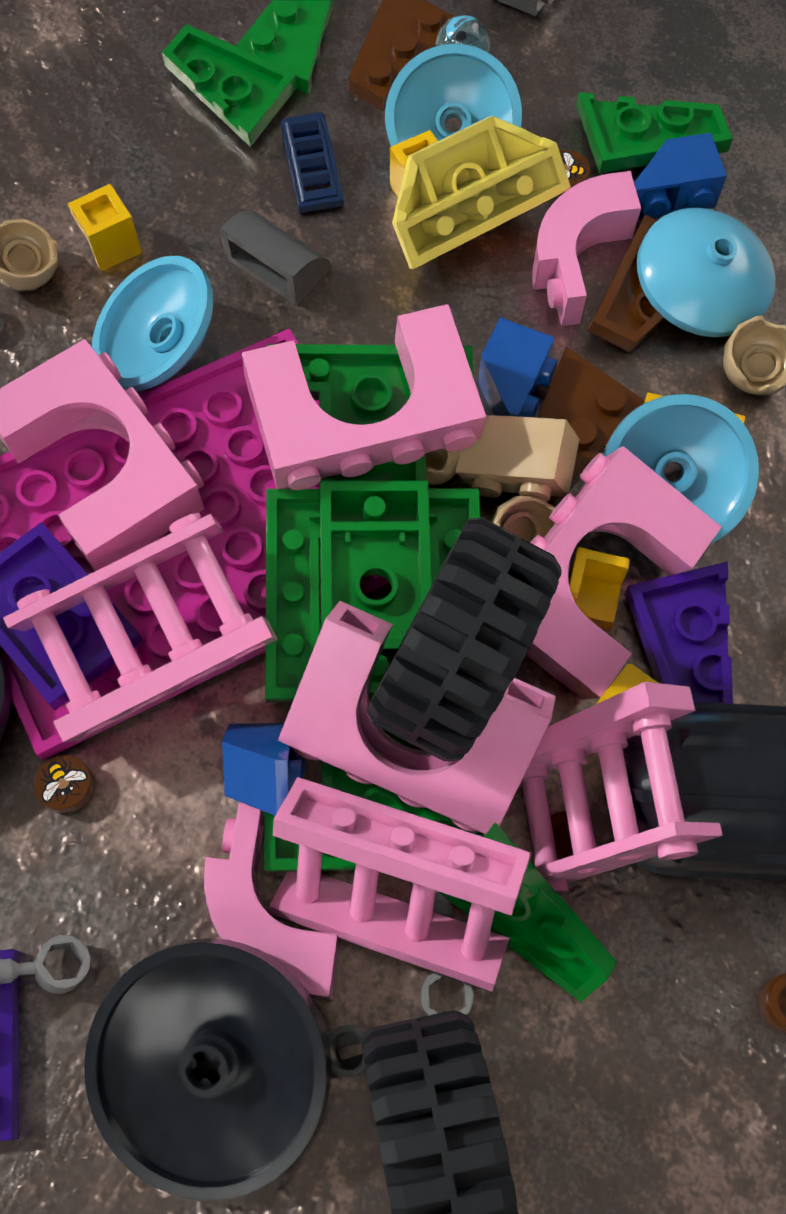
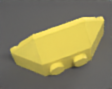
(473, 186)

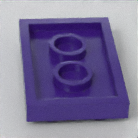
(41, 563)

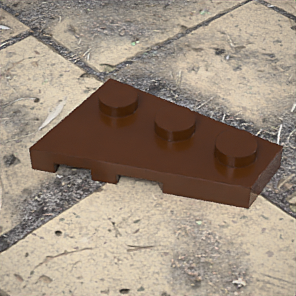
(395, 37)
(625, 312)
(591, 405)

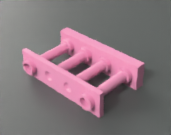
(138, 683)
(605, 730)
(408, 848)

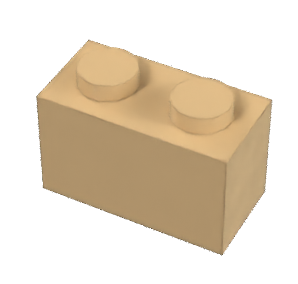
(521, 457)

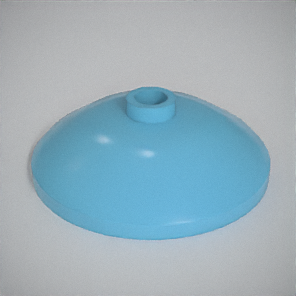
(446, 85)
(705, 271)
(155, 321)
(706, 443)

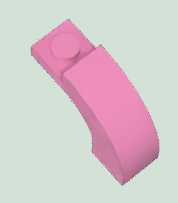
(581, 217)
(240, 916)

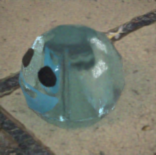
(464, 30)

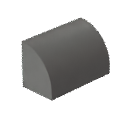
(272, 256)

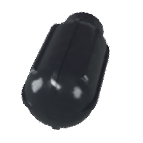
(726, 773)

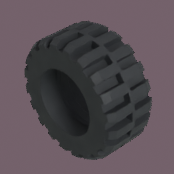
(466, 640)
(437, 1118)

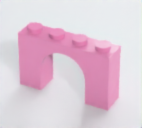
(82, 393)
(311, 445)
(645, 510)
(332, 726)

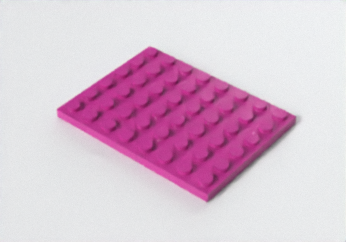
(219, 433)

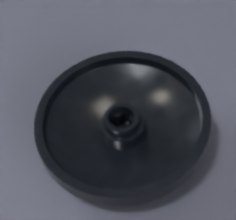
(207, 1069)

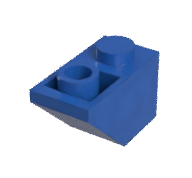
(681, 176)
(514, 367)
(259, 766)

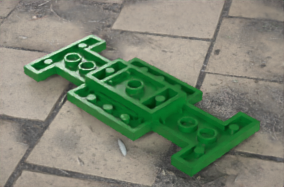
(364, 527)

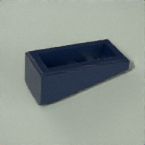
(308, 135)

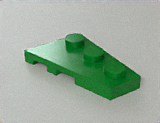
(290, 36)
(229, 80)
(631, 134)
(549, 933)

